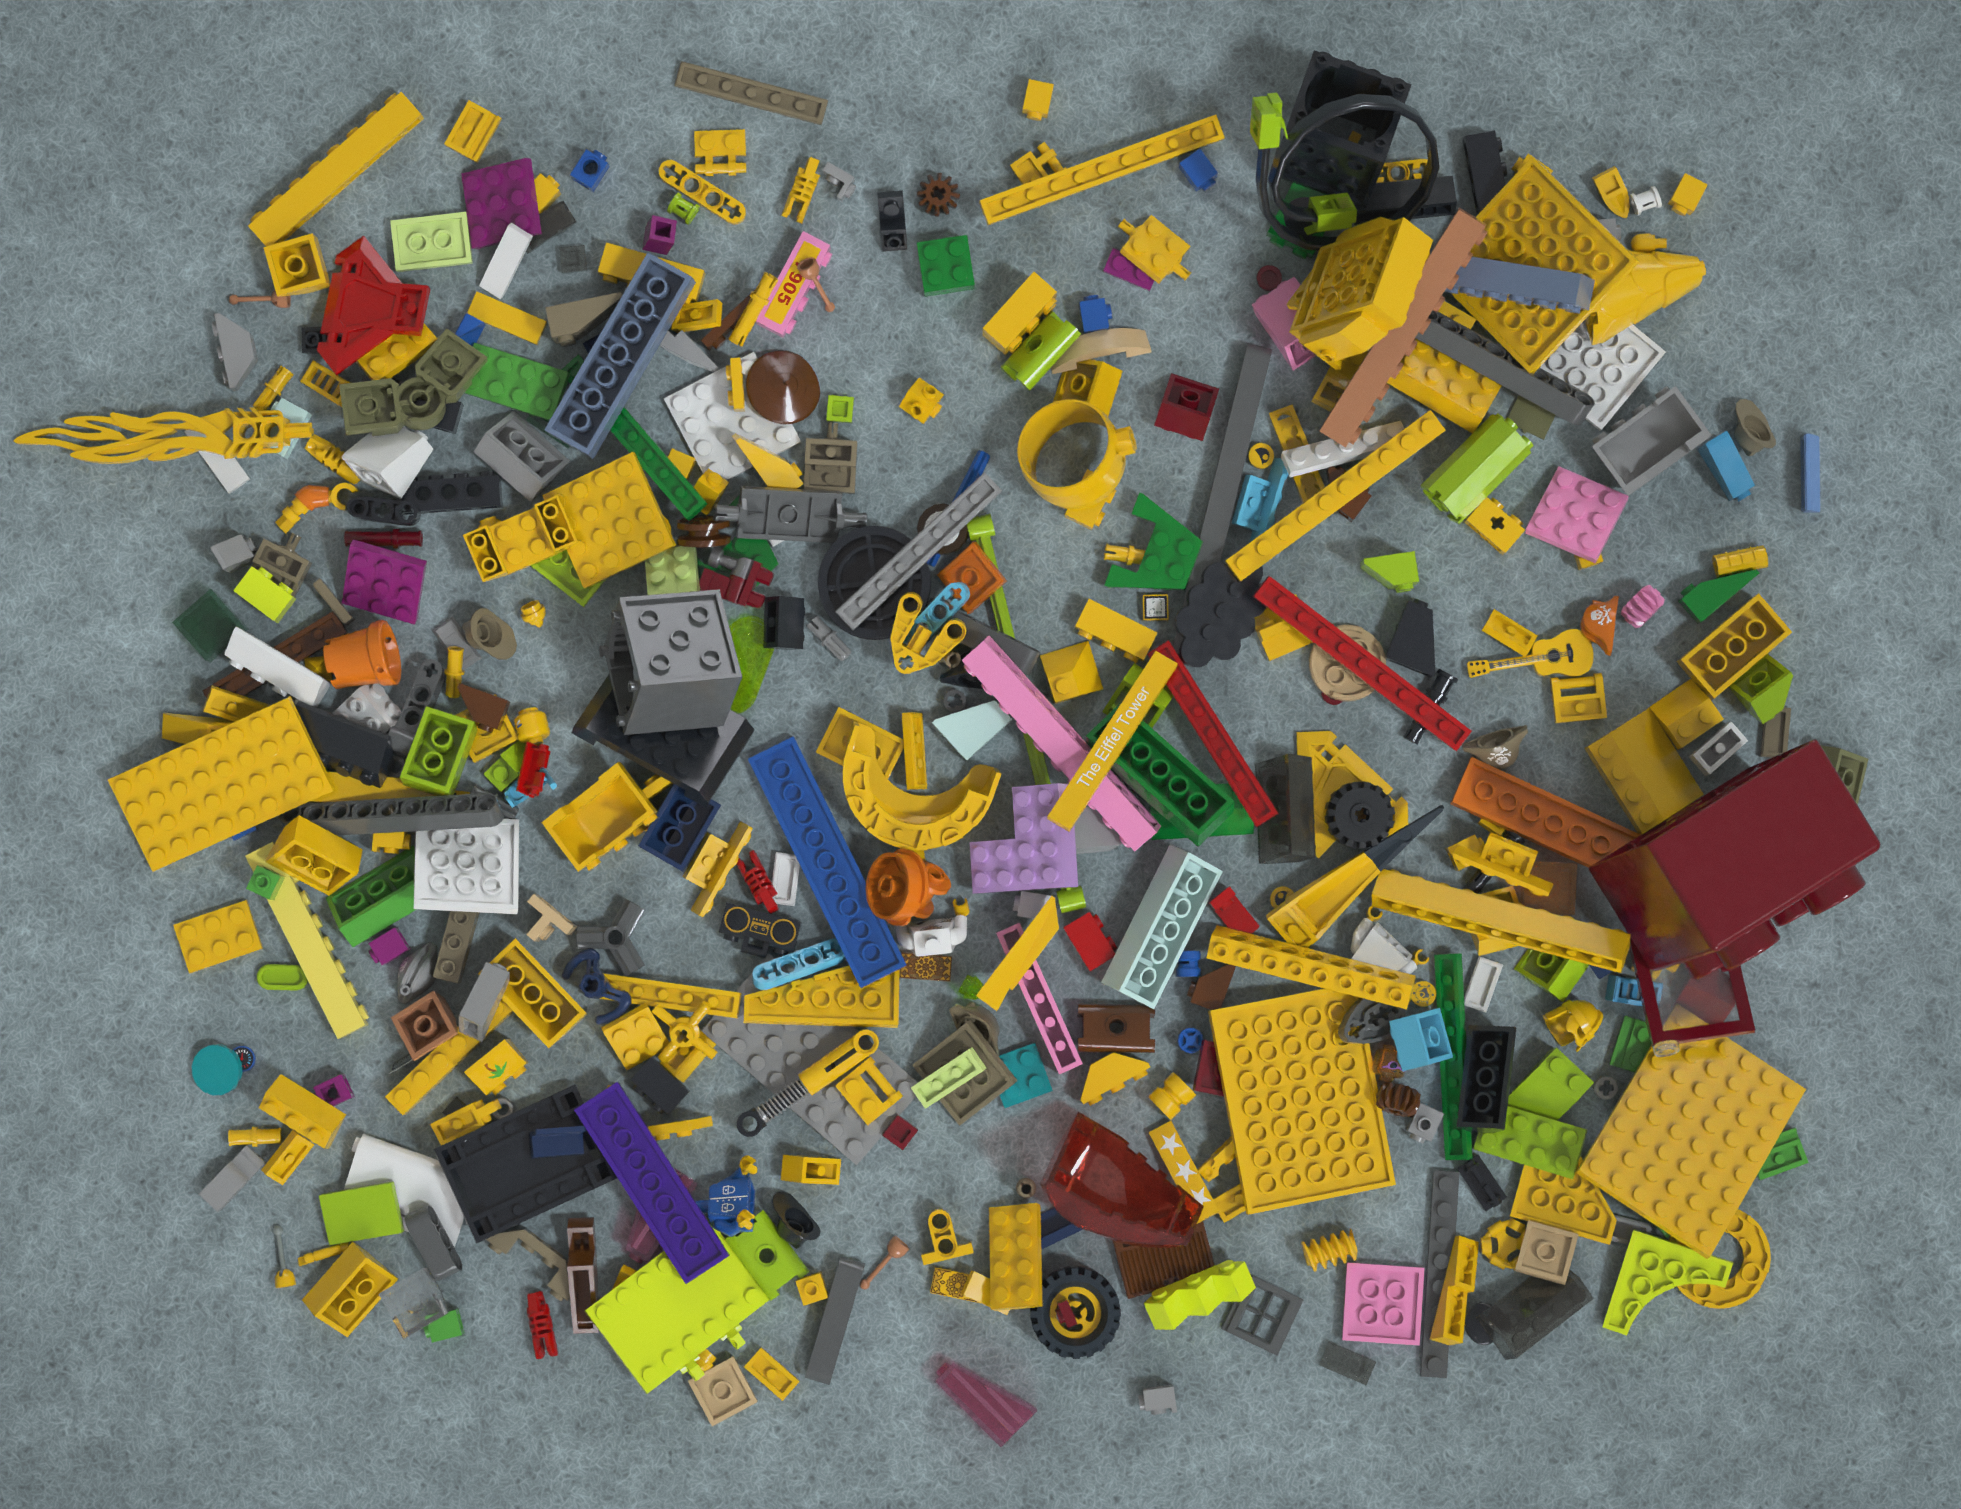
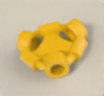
(1506, 1243)

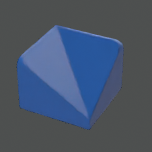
(470, 329)

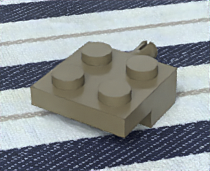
(830, 463)
(283, 563)

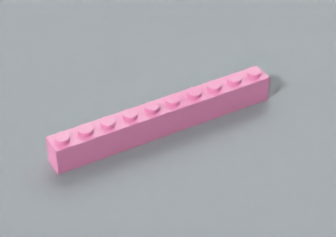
(1057, 739)

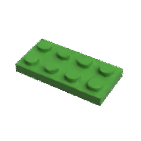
(519, 383)

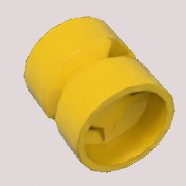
(1172, 1096)

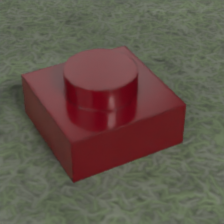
(900, 1132)
(1065, 1313)

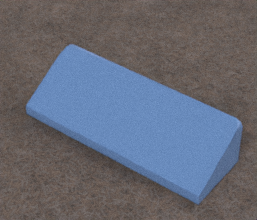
(1810, 473)

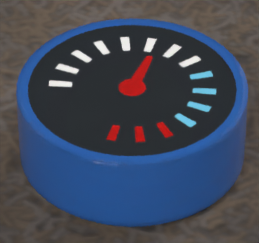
(246, 1056)

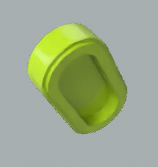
(281, 977)

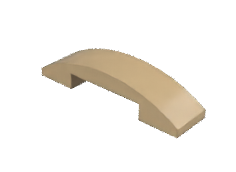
(1103, 343)

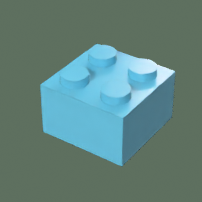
(1420, 1039)

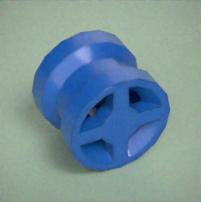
(1190, 1040)

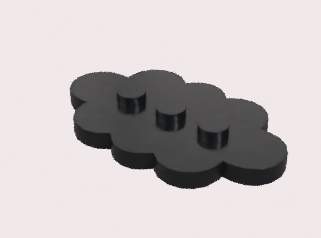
(1218, 615)

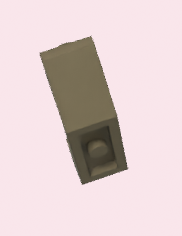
(506, 1240)

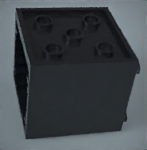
(1331, 162)

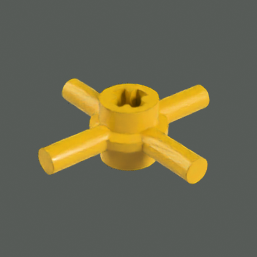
(688, 1024)

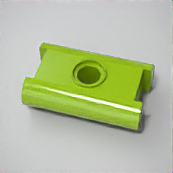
(1040, 350)
(771, 1274)

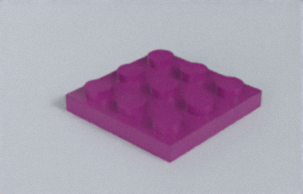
(500, 197)
(384, 582)

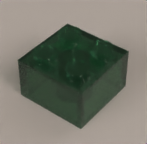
(209, 625)

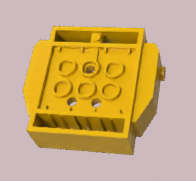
(1360, 288)

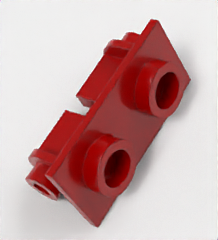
(530, 779)

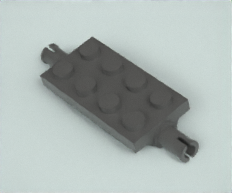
(789, 514)

